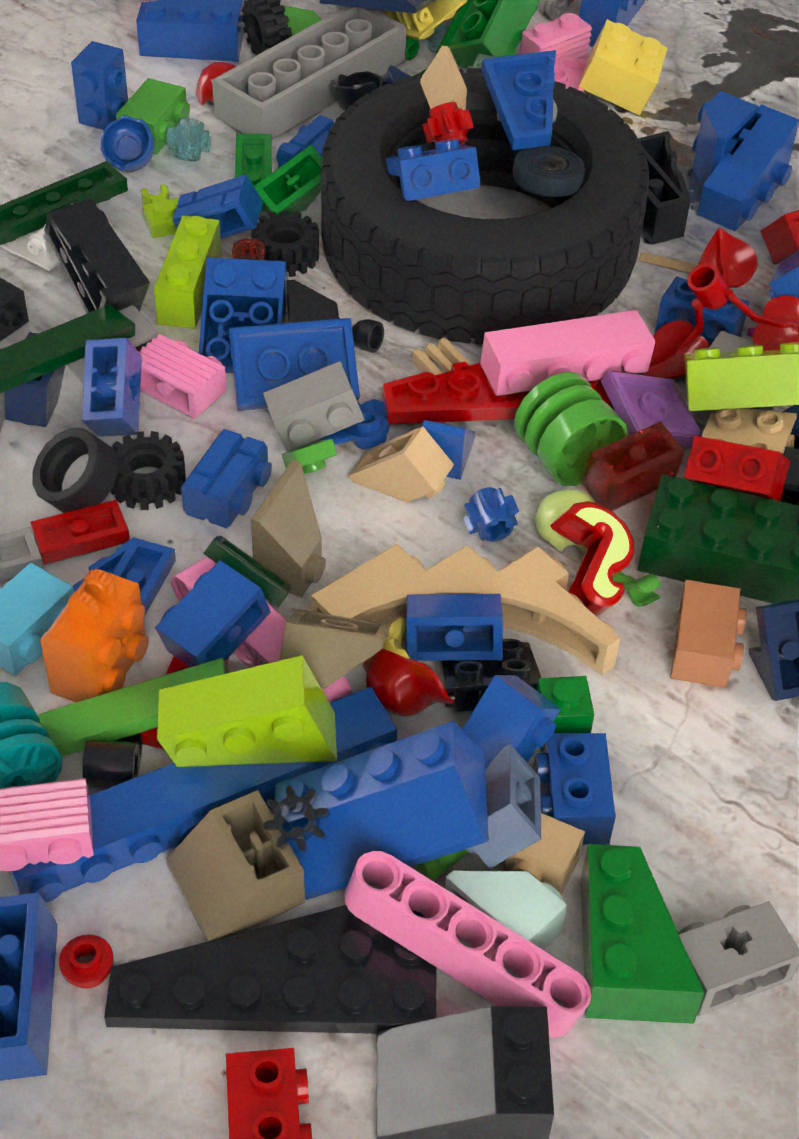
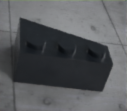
(95, 258)

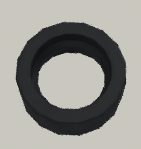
(57, 458)

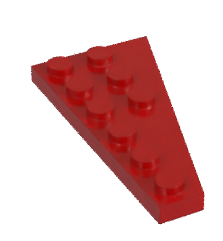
(453, 397)

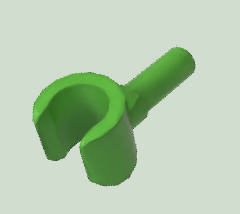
(640, 590)

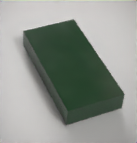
(273, 587)

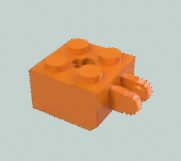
(95, 638)

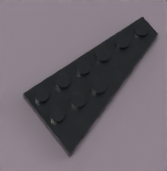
(285, 977)

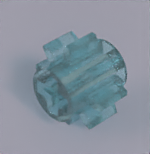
(188, 139)

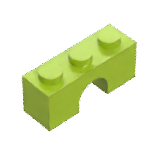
(182, 276)

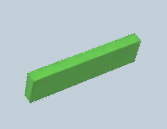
(119, 711)

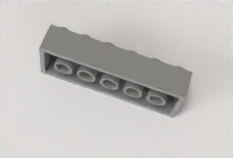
(295, 75)

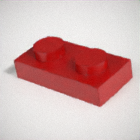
(80, 531)

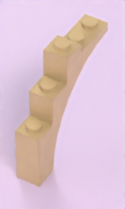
(530, 591)

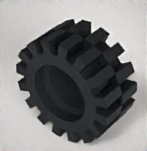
(265, 24)
(289, 240)
(151, 486)

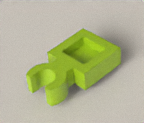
(159, 212)

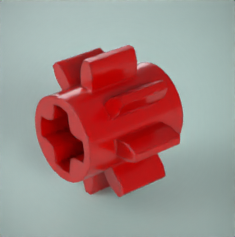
(448, 123)

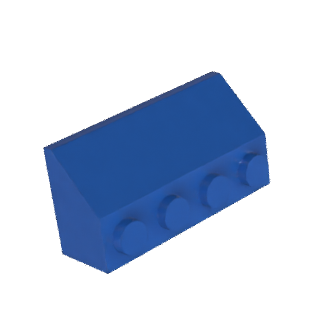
(400, 799)

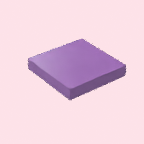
(649, 400)

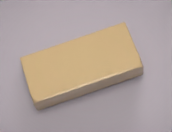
(443, 81)

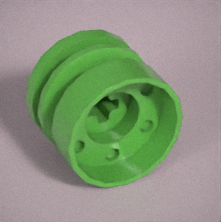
(565, 423)

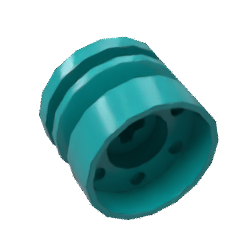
(25, 745)

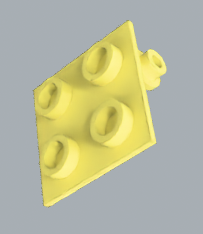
(422, 24)

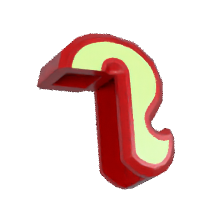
(607, 553)

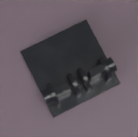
(467, 677)

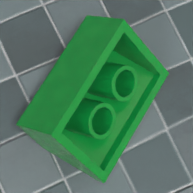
(487, 28)

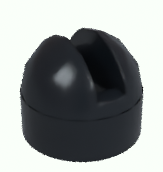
(368, 335)

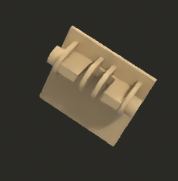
(752, 428)

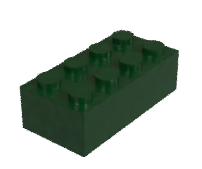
(723, 539)

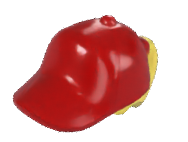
(400, 682)

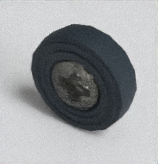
(548, 171)

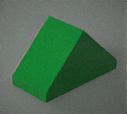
(293, 184)

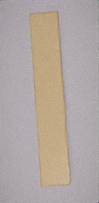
(666, 262)

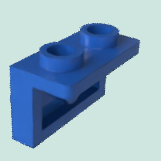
(435, 171)

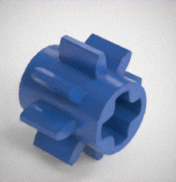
(491, 514)

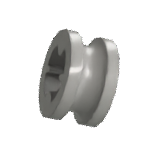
(553, 8)

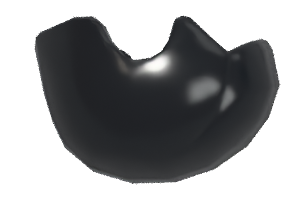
(354, 87)

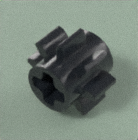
(295, 804)

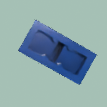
(677, 306)

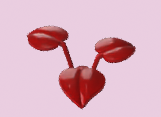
(722, 266)

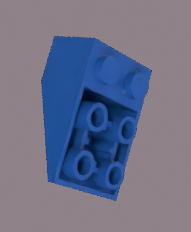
(239, 296)

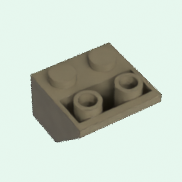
(235, 870)

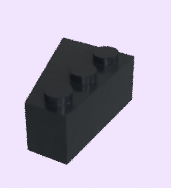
(667, 192)

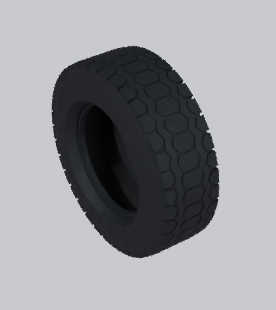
(476, 272)

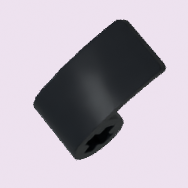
(112, 761)

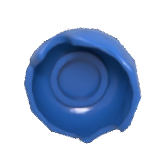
(127, 143)

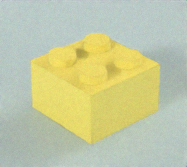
(623, 67)

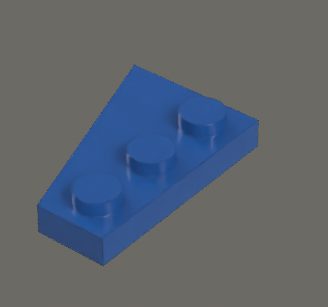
(523, 96)

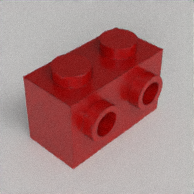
(266, 1095)

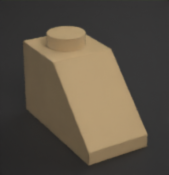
(404, 467)

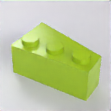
(742, 377)
(248, 718)

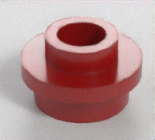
(91, 973)

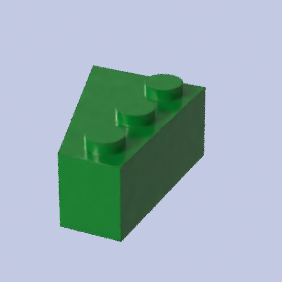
(631, 943)

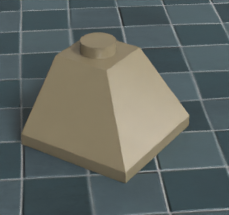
(288, 533)
(331, 643)

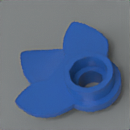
(368, 432)

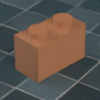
(707, 634)

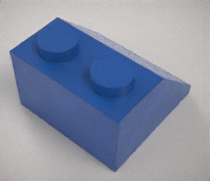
(719, 130)

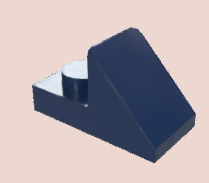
(779, 650)

